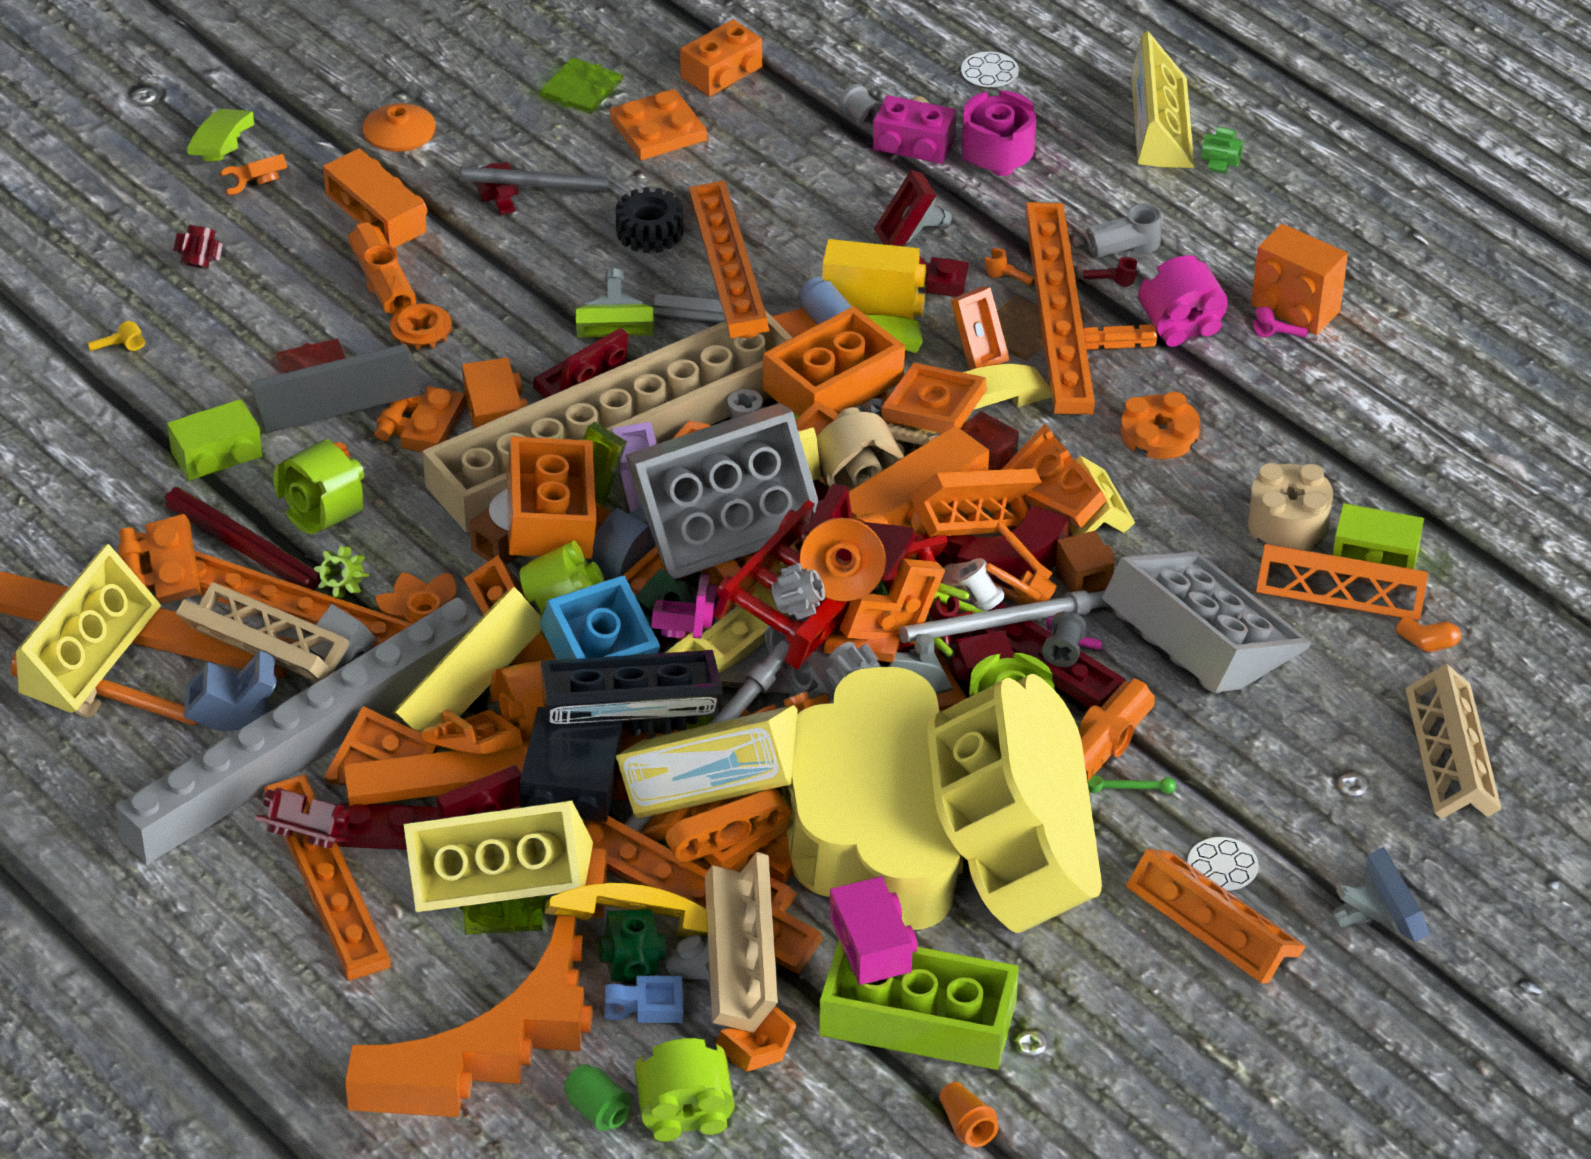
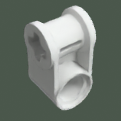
(975, 580)

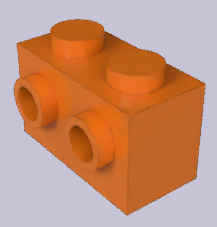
(721, 57)

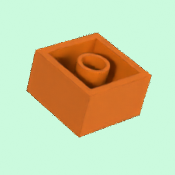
(1299, 278)

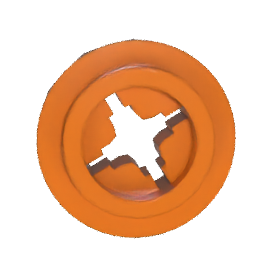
(421, 316)

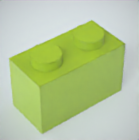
(214, 439)
(1378, 536)

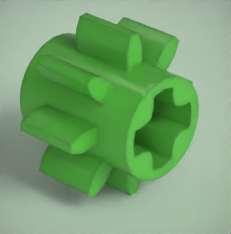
(1222, 149)

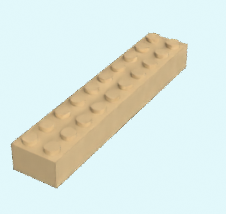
(663, 388)

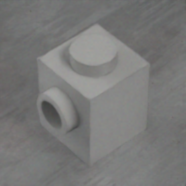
(345, 625)

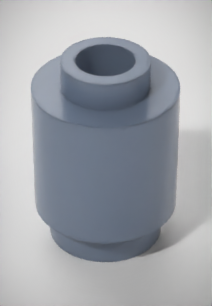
(821, 300)

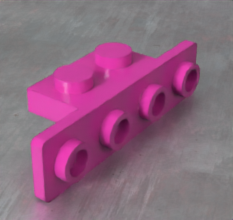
(677, 617)

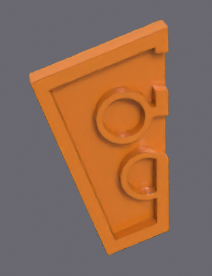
(1064, 484)

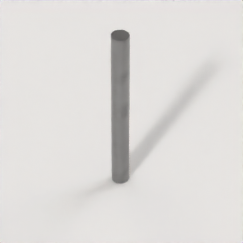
(534, 179)

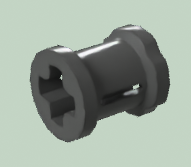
(1066, 633)

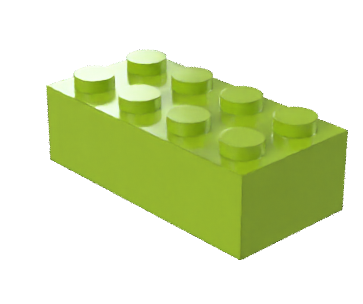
(941, 1009)

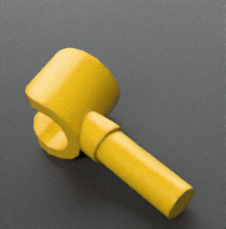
(127, 333)

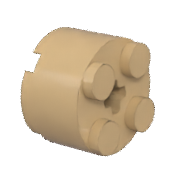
(855, 448)
(1290, 505)

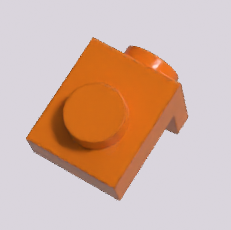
(762, 1047)

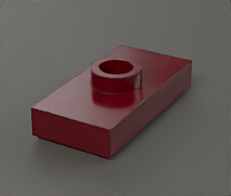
(485, 795)

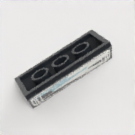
(630, 688)

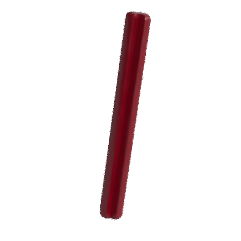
(242, 539)

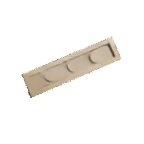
(232, 631)
(1461, 734)
(741, 944)

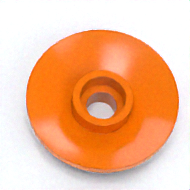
(398, 127)
(842, 578)

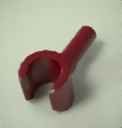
(1123, 275)
(937, 613)

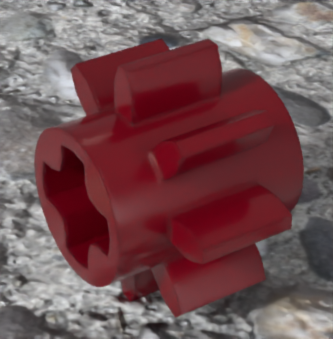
(198, 246)

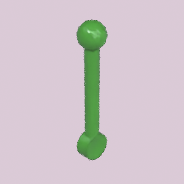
(1096, 783)

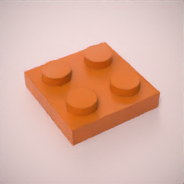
(658, 124)
(933, 398)

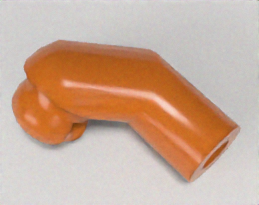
(1429, 637)

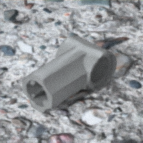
(1136, 231)

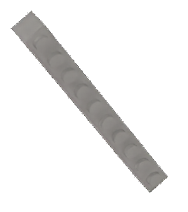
(287, 736)

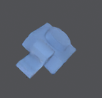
(653, 998)

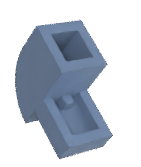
(621, 542)
(230, 699)

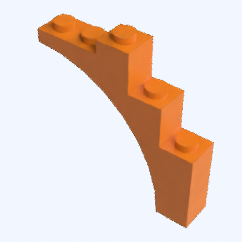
(438, 1071)

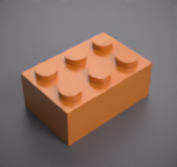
(834, 363)
(550, 495)

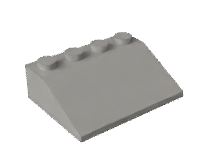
(722, 488)
(1202, 618)

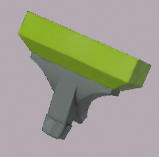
(614, 311)

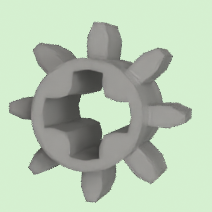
(798, 591)
(848, 659)

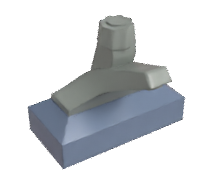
(1383, 899)

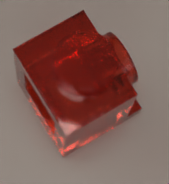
(995, 436)

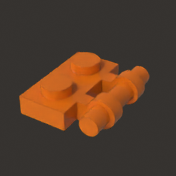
(431, 419)
(171, 556)

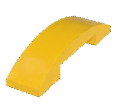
(582, 901)

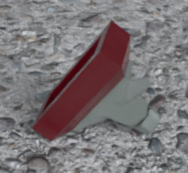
(910, 212)

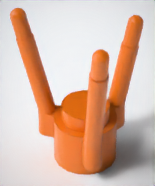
(1030, 587)

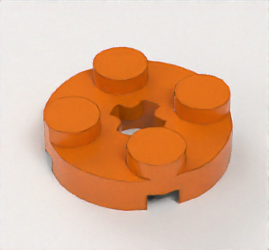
(1144, 415)

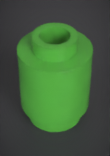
(597, 1097)

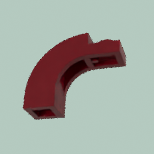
(1036, 532)

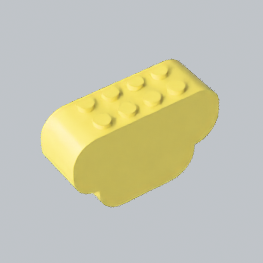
(868, 795)
(1017, 800)

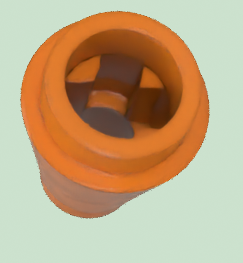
(968, 1115)

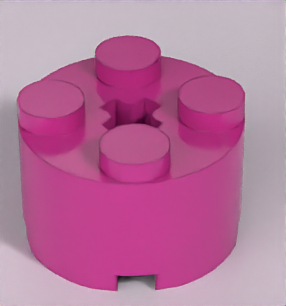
(998, 131)
(1183, 300)

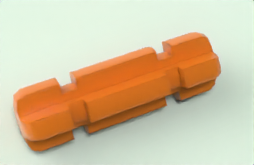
(1120, 337)

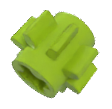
(352, 573)

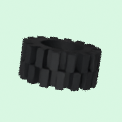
(665, 218)

